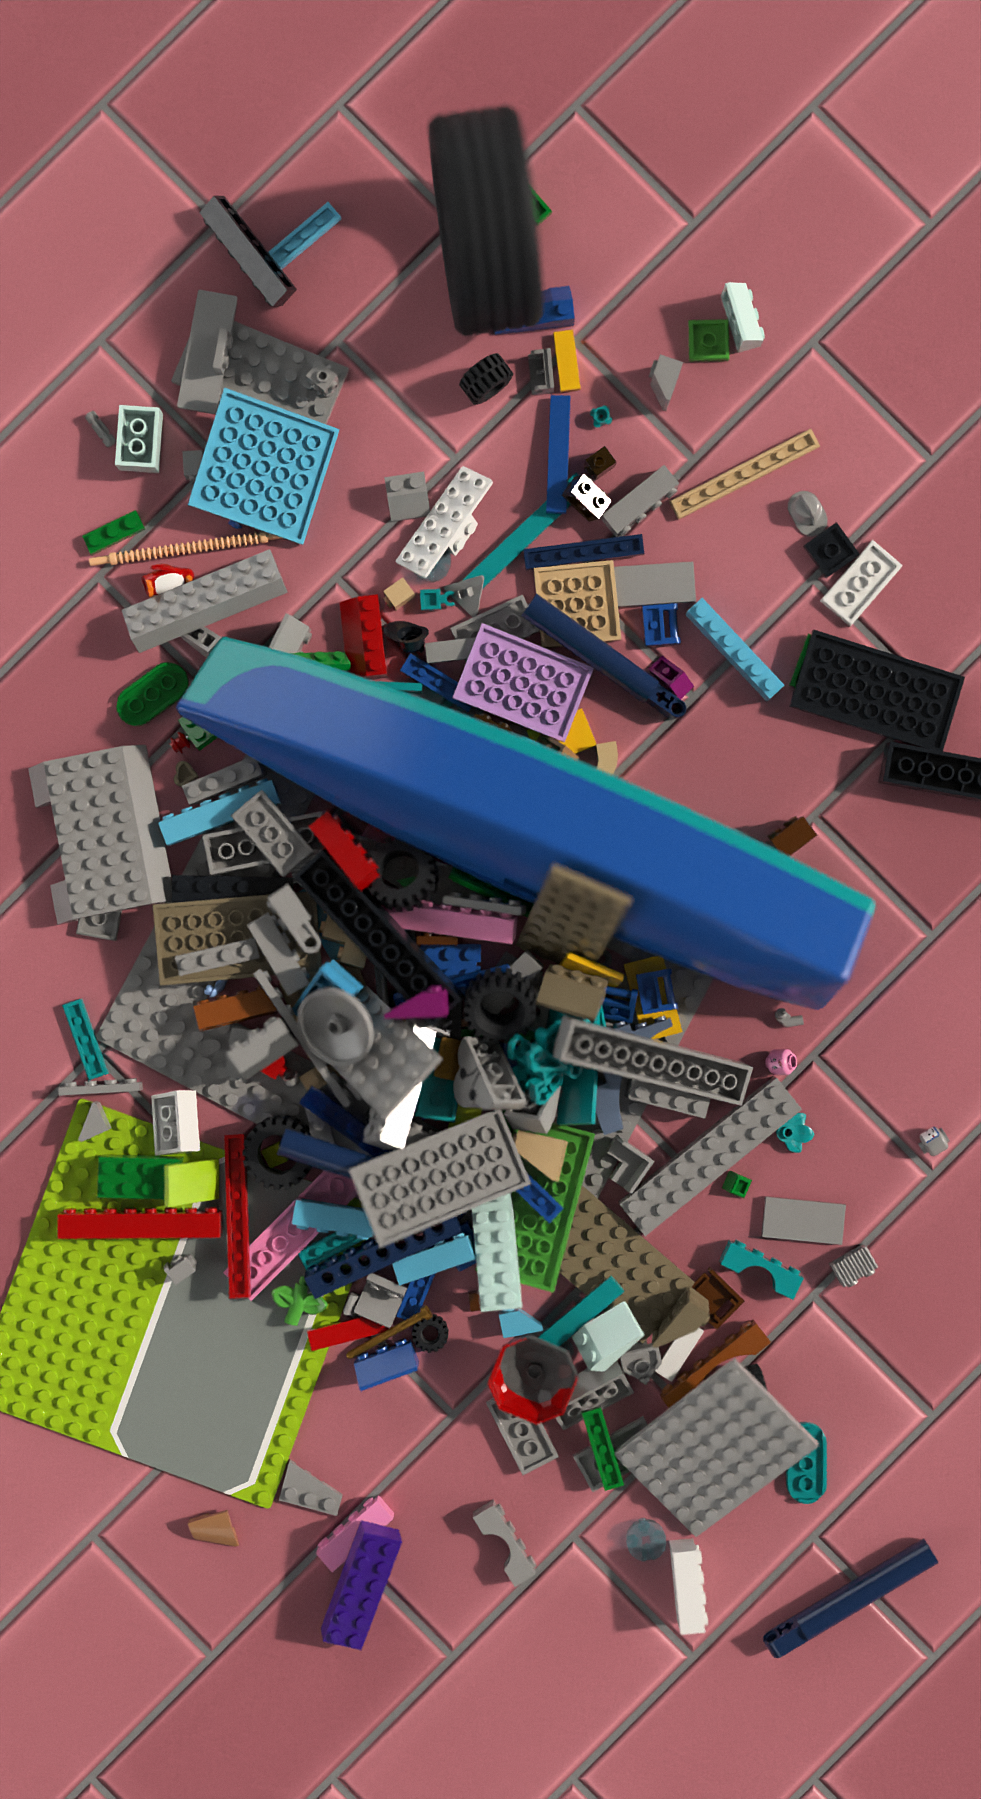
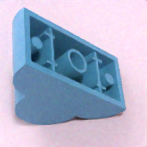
(332, 976)

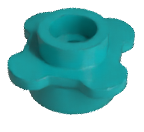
(604, 411)

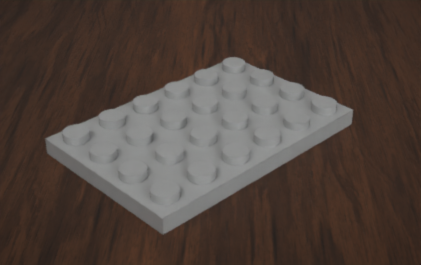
(394, 1062)

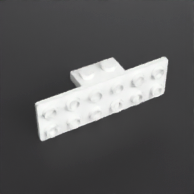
(447, 523)

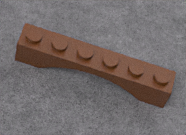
(747, 1341)

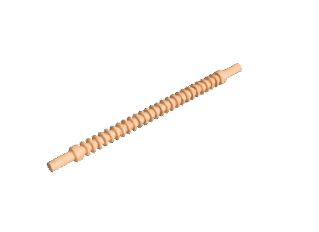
(114, 558)

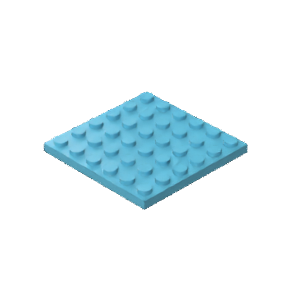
(263, 466)

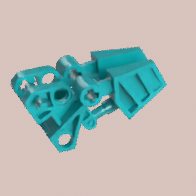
(538, 1065)

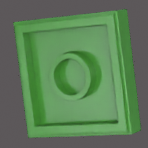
(708, 340)

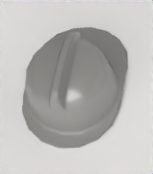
(807, 513)

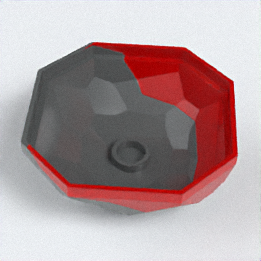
(533, 1379)

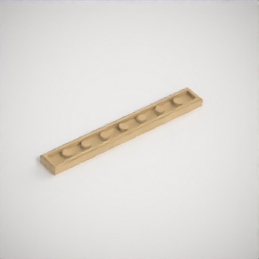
(744, 474)

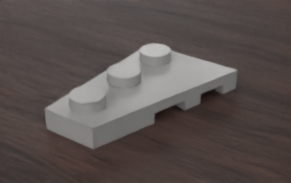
(308, 1491)

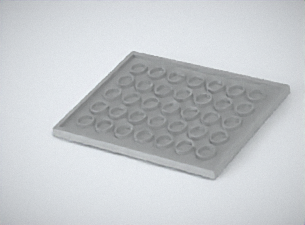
(715, 1447)

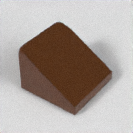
(474, 1300)

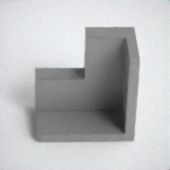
(632, 1163)

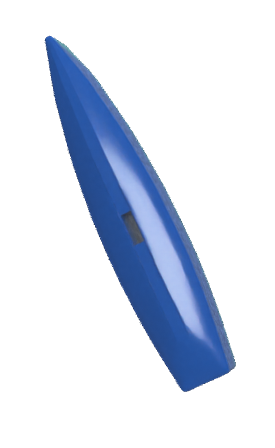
(518, 807)

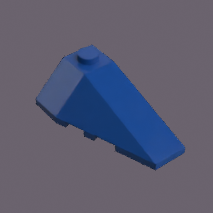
(557, 311)

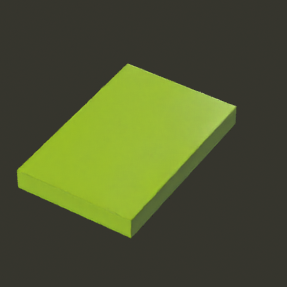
(191, 1182)

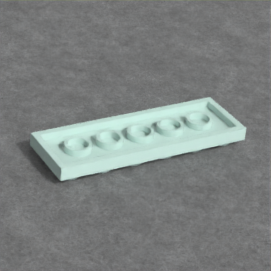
(497, 1255)

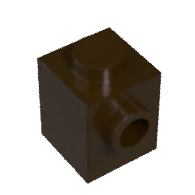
(599, 463)

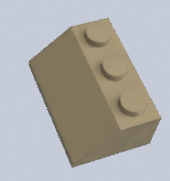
(572, 992)

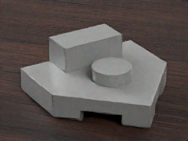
(641, 1361)

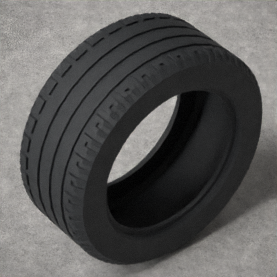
(486, 219)

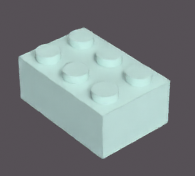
(139, 439)

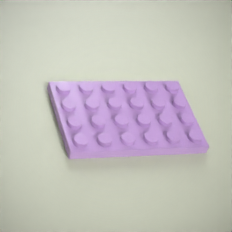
(523, 682)

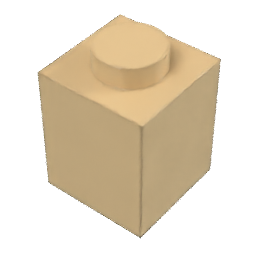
(398, 594)

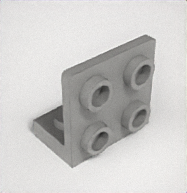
(380, 1300)

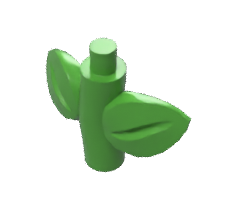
(298, 1301)

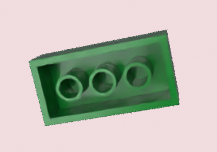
(133, 1176)

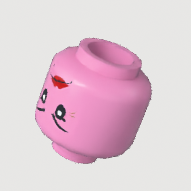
(781, 1062)

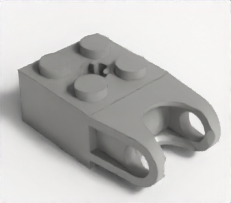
(293, 916)

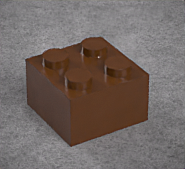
(792, 837)

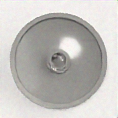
(335, 1026)

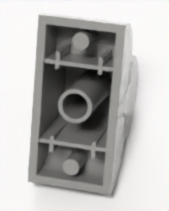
(486, 1077)

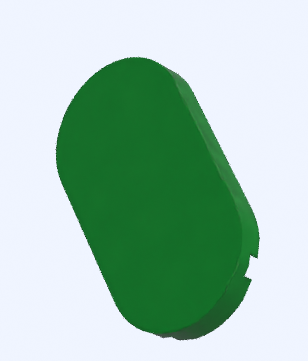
(152, 694)

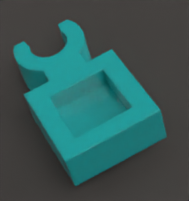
(432, 599)

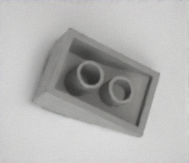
(534, 1116)

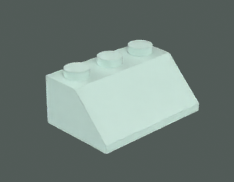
(742, 316)

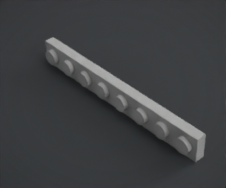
(287, 1013)

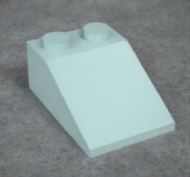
(607, 1337)

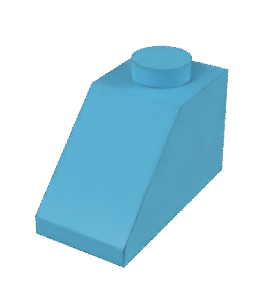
(518, 1322)

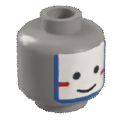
(933, 1141)

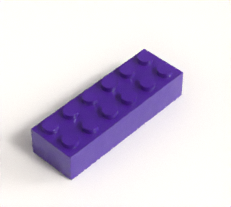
(361, 1585)

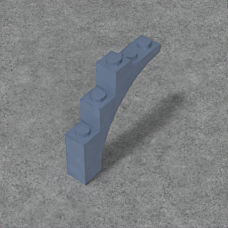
(608, 1092)

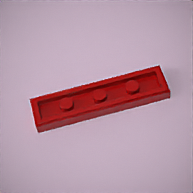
(343, 1332)

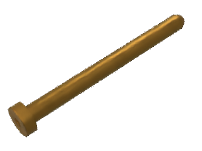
(424, 1313)

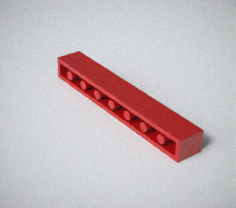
(139, 1224)

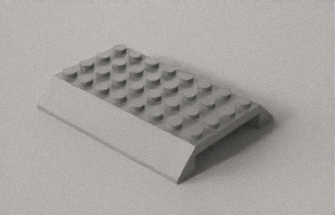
(104, 831)

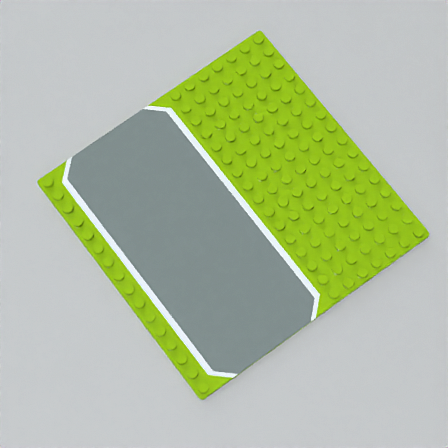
(153, 1367)

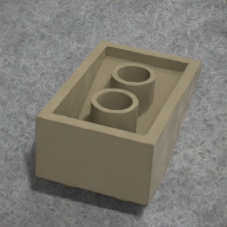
(683, 1318)

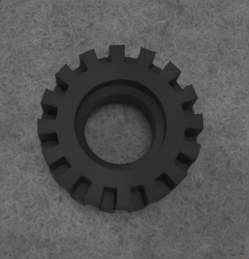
(433, 1345)

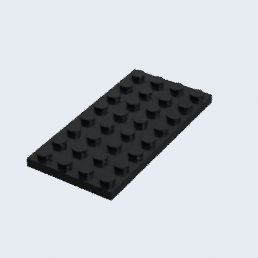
(876, 691)

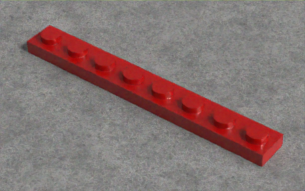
(237, 1217)

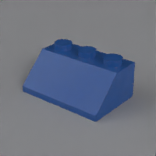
(386, 1364)

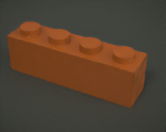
(233, 1009)

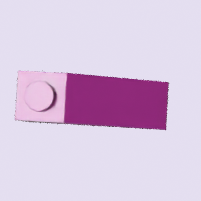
(426, 1004)

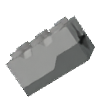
(262, 1047)

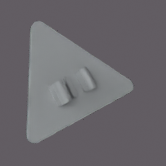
(468, 593)

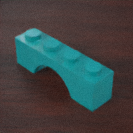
(737, 1258)

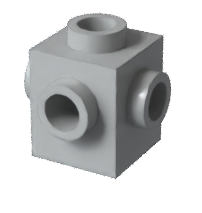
(322, 378)

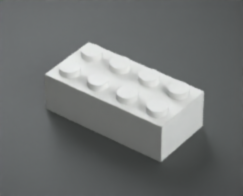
(687, 1586)

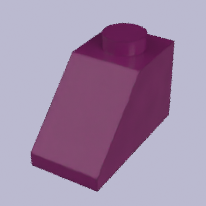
(671, 677)

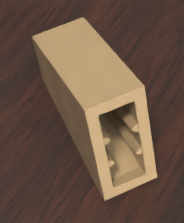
(542, 1152)

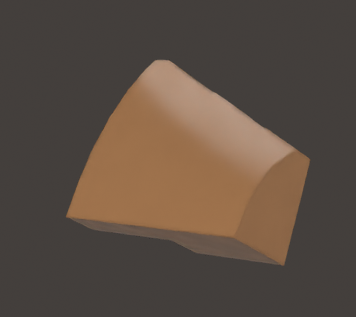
(214, 1528)

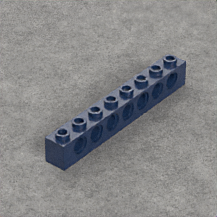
(340, 1277)

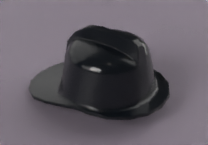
(408, 635)

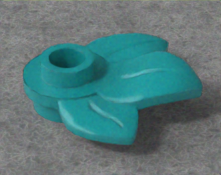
(797, 1134)

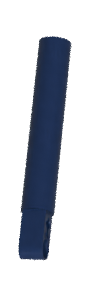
(601, 656)
(320, 1153)
(849, 1599)

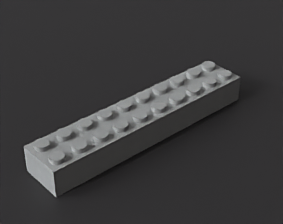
(652, 1061)
(710, 1155)

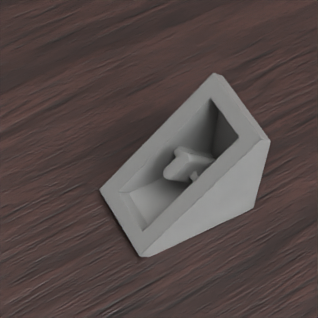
(95, 1122)

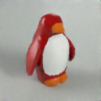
(165, 578)

